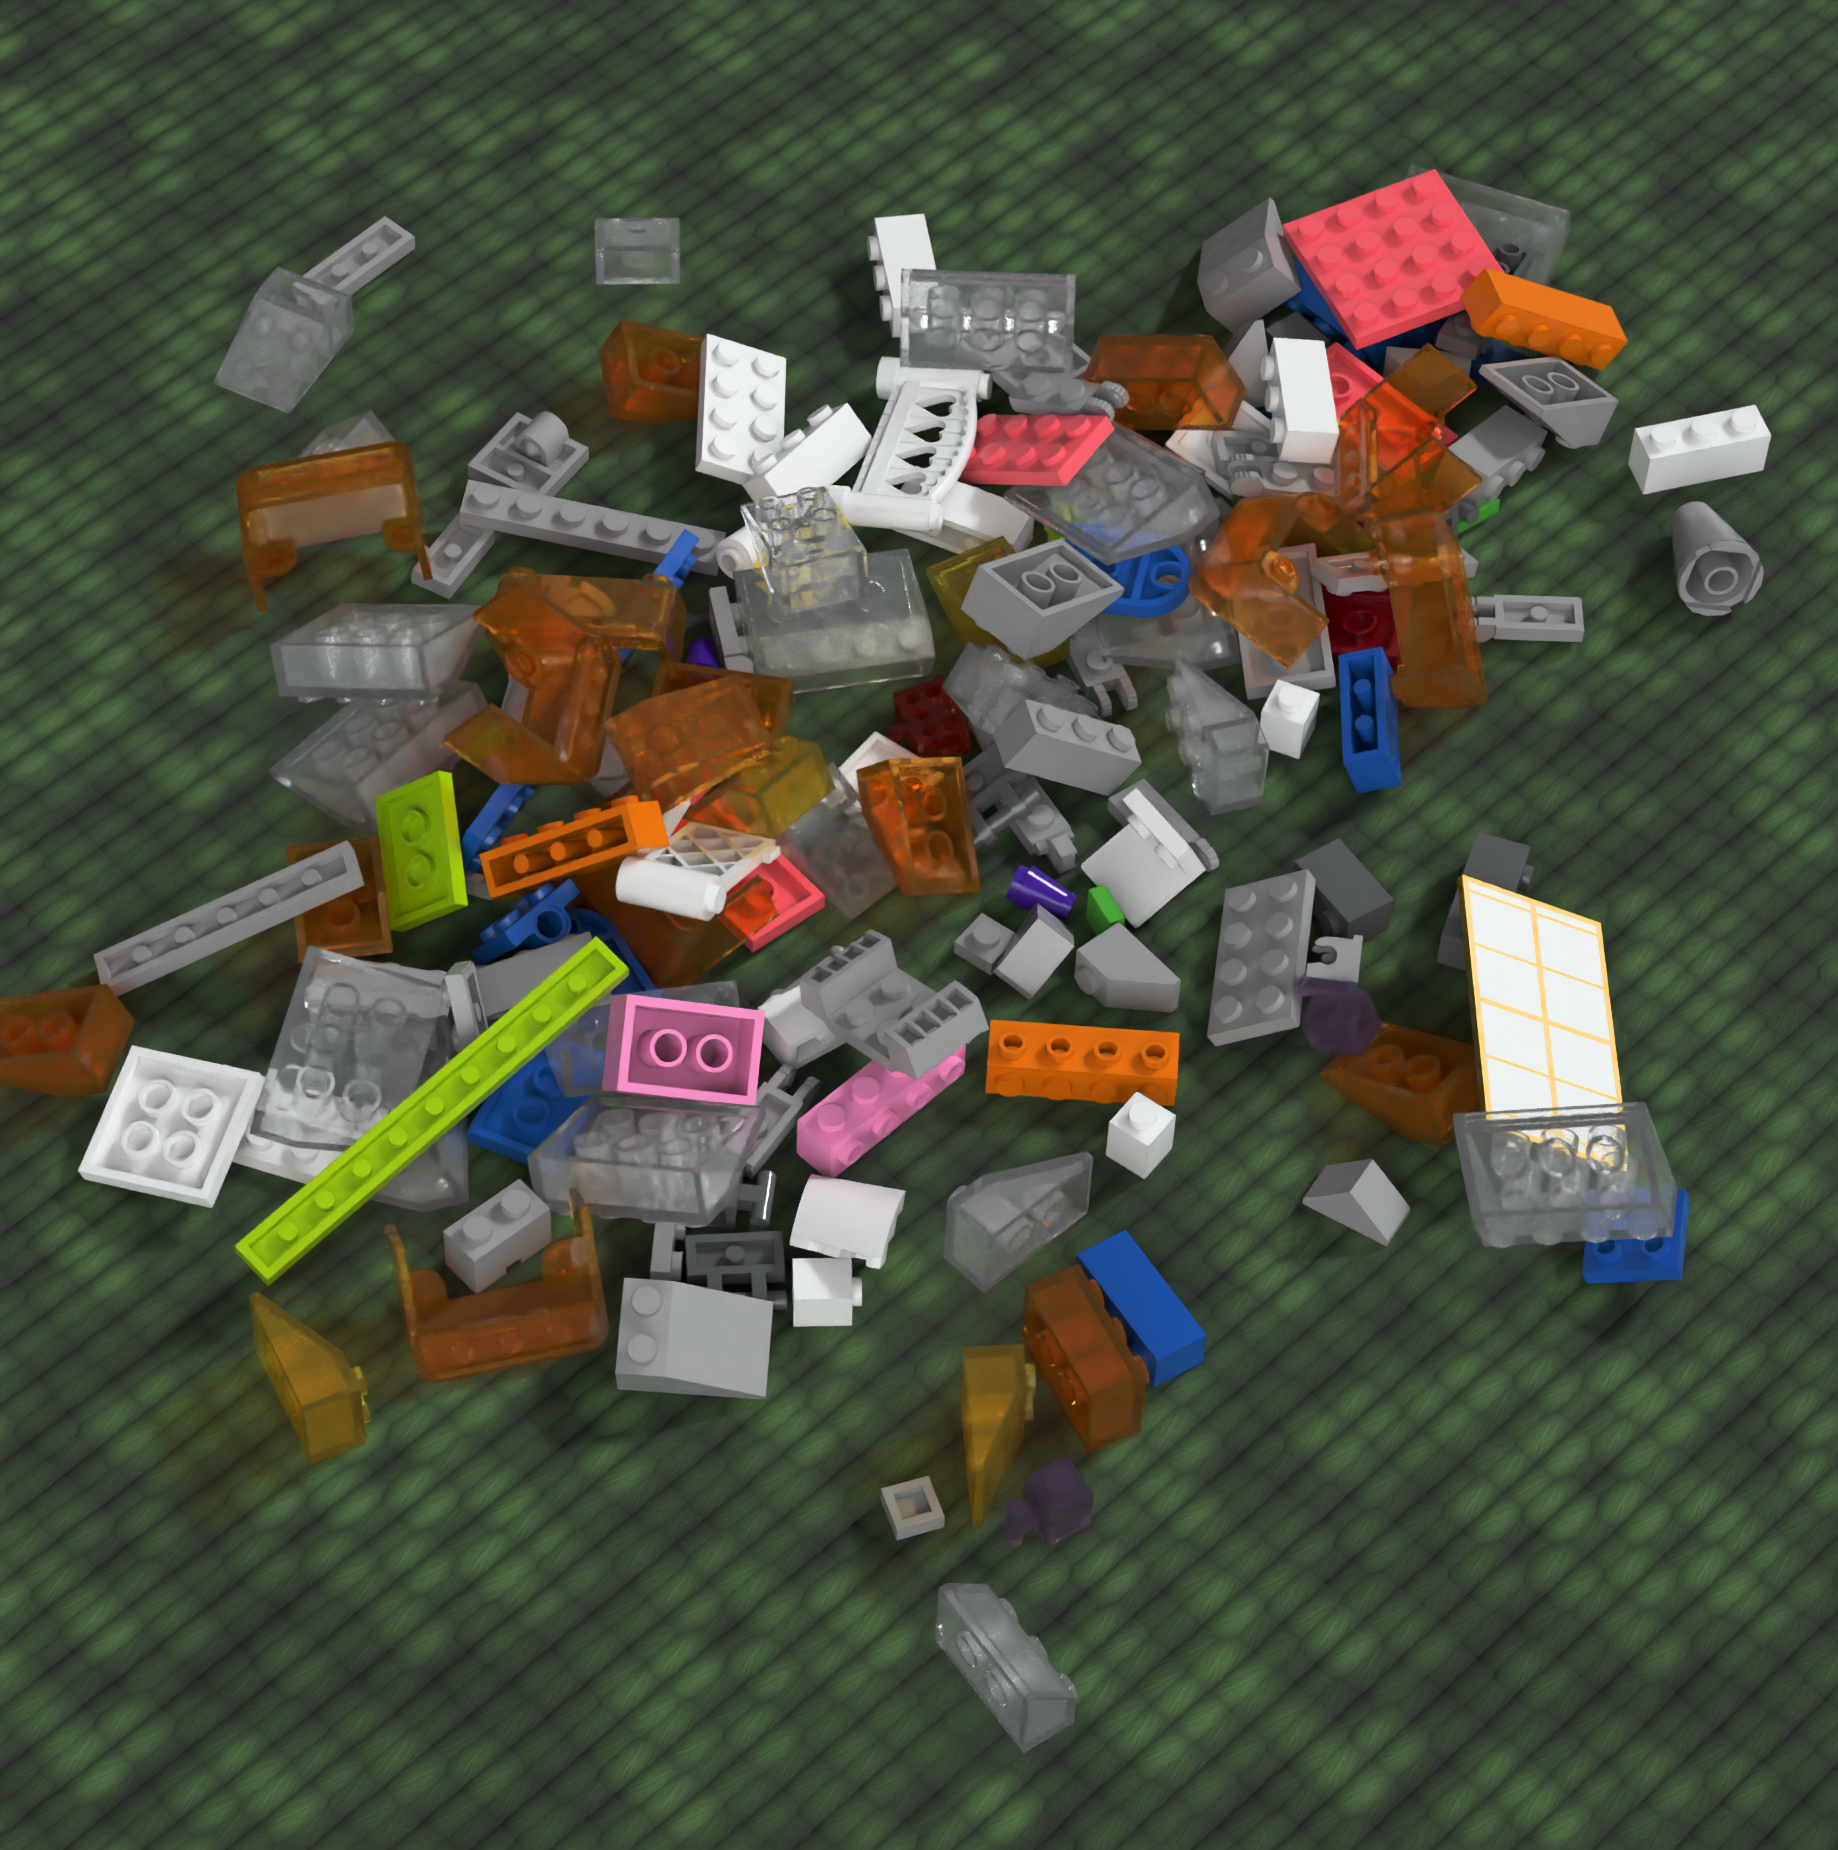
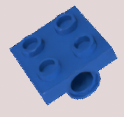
(521, 923)
(1640, 1259)

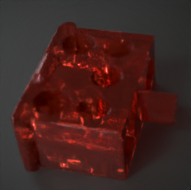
(929, 721)

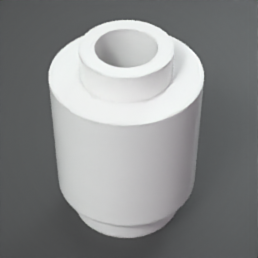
(736, 552)

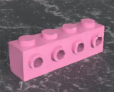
(867, 1111)

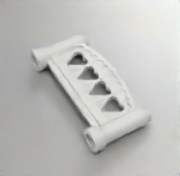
(908, 391)

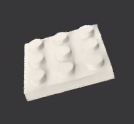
(171, 1126)

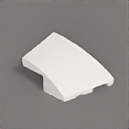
(847, 1219)

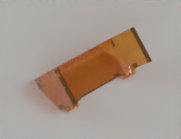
(1392, 444)
(328, 501)
(1254, 585)
(1429, 609)
(622, 611)
(570, 695)
(670, 945)
(510, 1324)

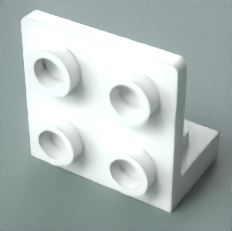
(1143, 862)

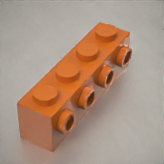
(1543, 319)
(574, 848)
(1081, 1062)

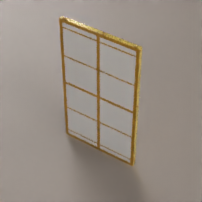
(1536, 1002)

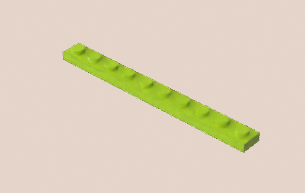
(431, 1111)

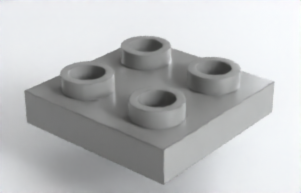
(530, 455)

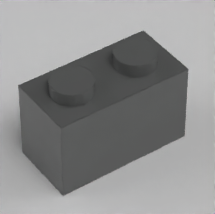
(1345, 893)

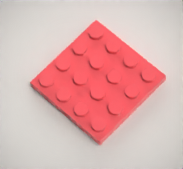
(1391, 257)

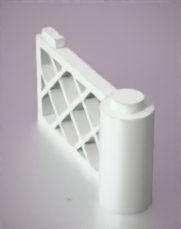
(693, 871)

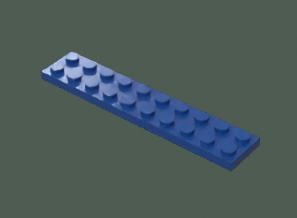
(509, 799)

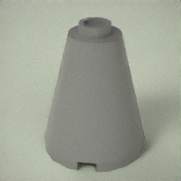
(1712, 561)

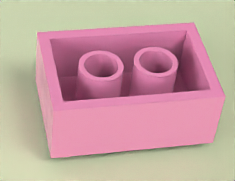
(682, 1050)

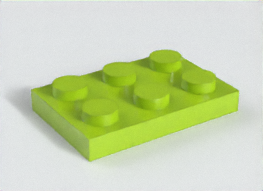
(421, 851)

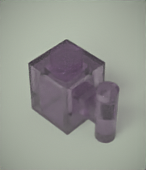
(1337, 1016)
(1053, 1503)

